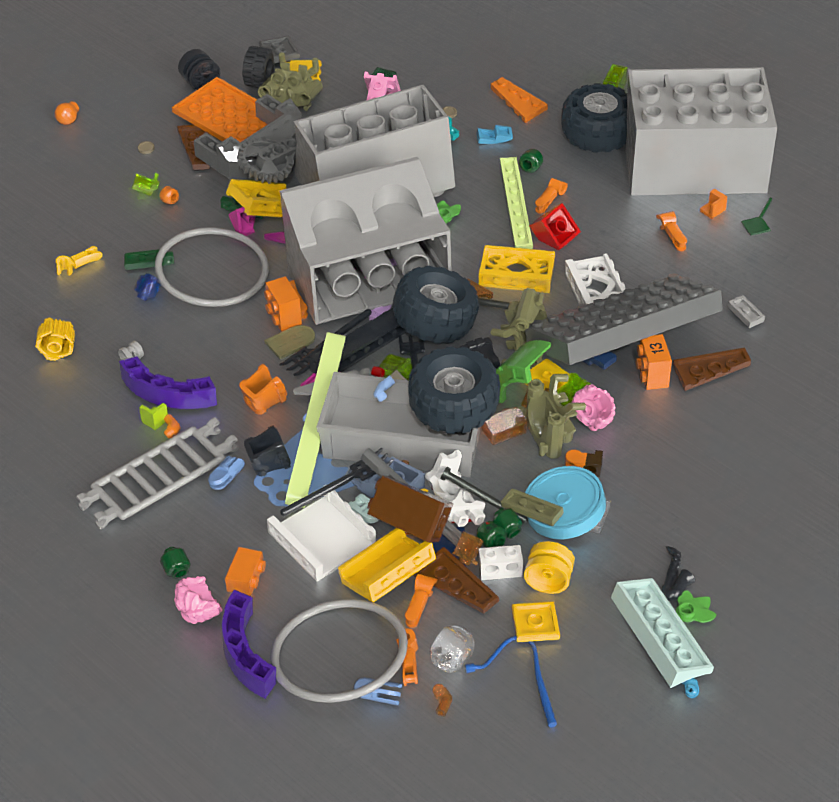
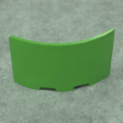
(517, 366)

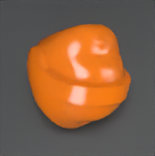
(169, 195)

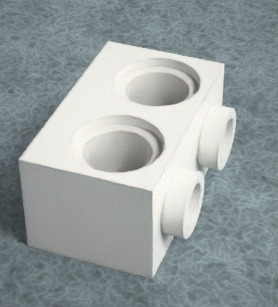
(500, 562)

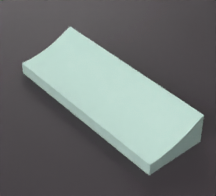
(660, 631)

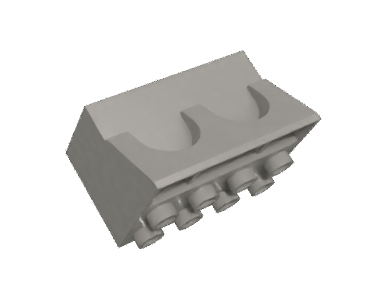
(699, 131)
(375, 135)
(361, 225)

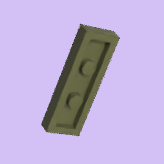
(532, 507)

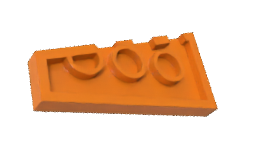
(520, 100)

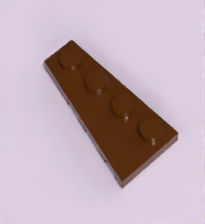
(188, 134)
(707, 367)
(459, 581)

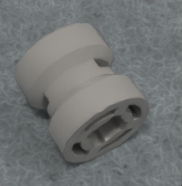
(132, 350)

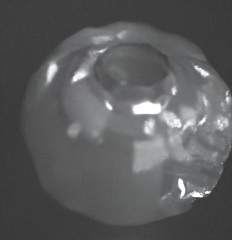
(452, 648)

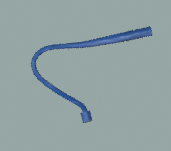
(541, 687)

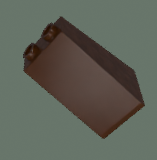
(410, 509)

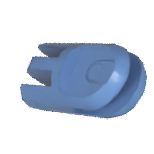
(225, 472)
(376, 694)

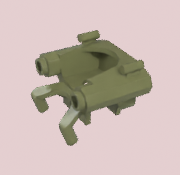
(292, 84)
(519, 317)
(547, 418)

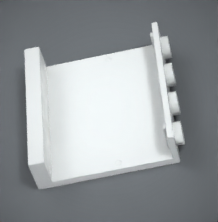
(323, 535)

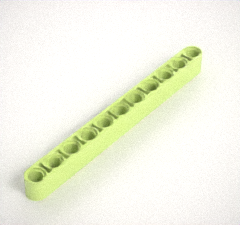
(310, 438)

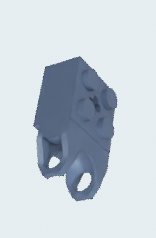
(410, 474)

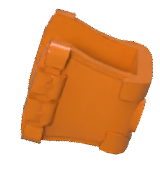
(262, 391)

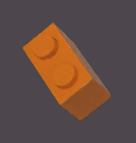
(245, 571)

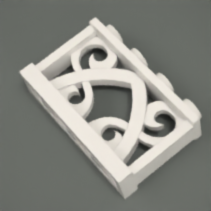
(582, 269)

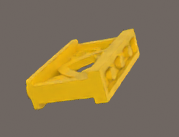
(257, 197)
(504, 278)

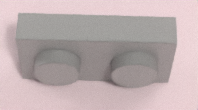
(746, 311)

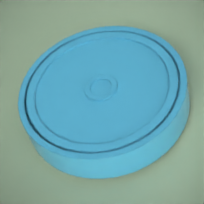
(578, 494)

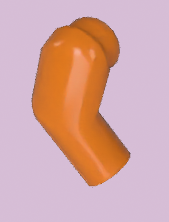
(173, 426)

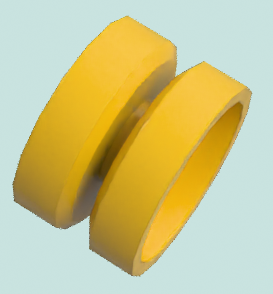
(549, 567)

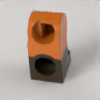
(588, 461)

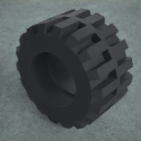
(257, 66)

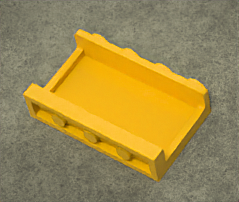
(385, 564)

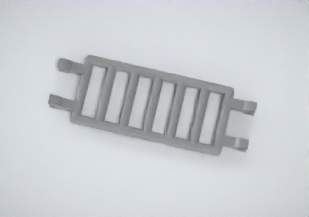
(115, 511)

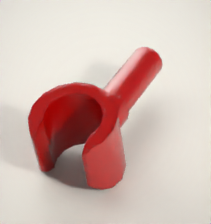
(378, 371)

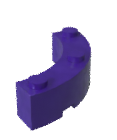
(162, 389)
(245, 665)

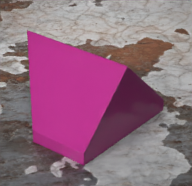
(242, 222)

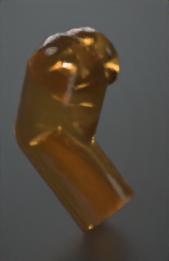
(444, 699)

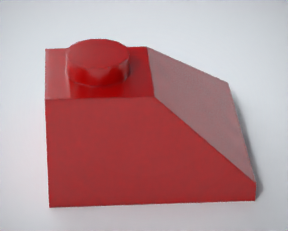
(555, 227)

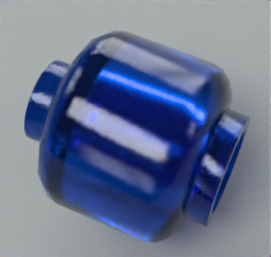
(147, 286)

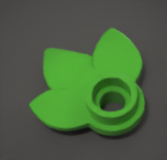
(448, 212)
(696, 608)

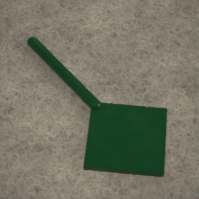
(757, 225)

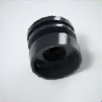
(198, 68)

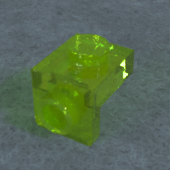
(145, 184)

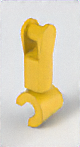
(78, 260)

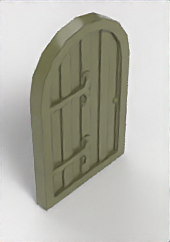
(291, 340)

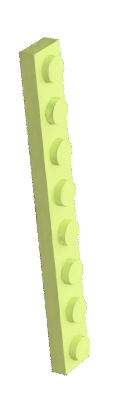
(516, 203)

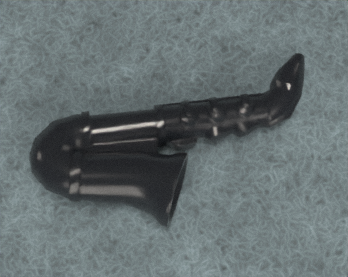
(674, 584)

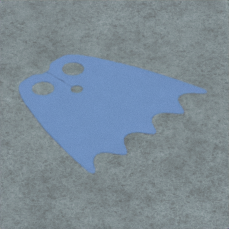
(323, 474)

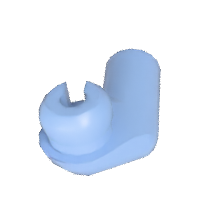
(383, 386)

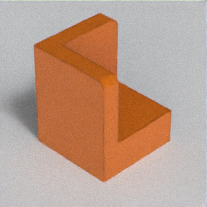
(716, 204)

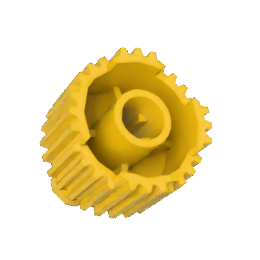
(55, 338)

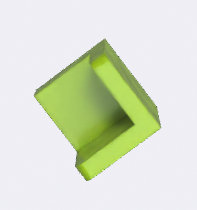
(153, 417)

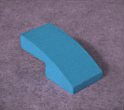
(498, 135)

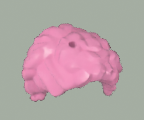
(599, 407)
(195, 600)

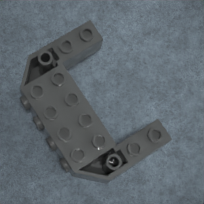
(223, 155)

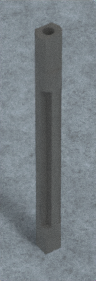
(383, 469)

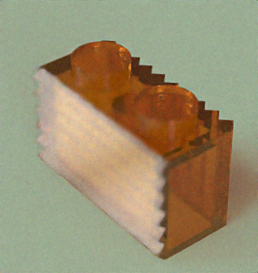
(505, 425)

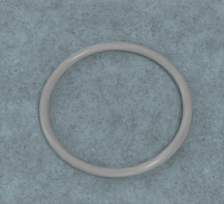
(204, 302)
(349, 695)

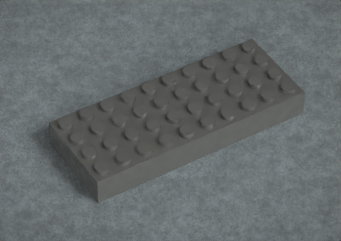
(625, 318)

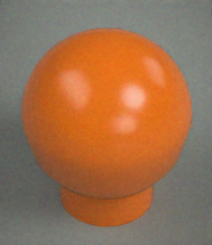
(66, 112)

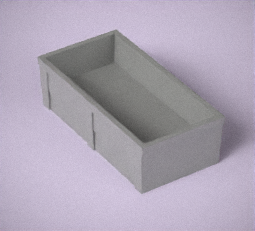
(358, 421)

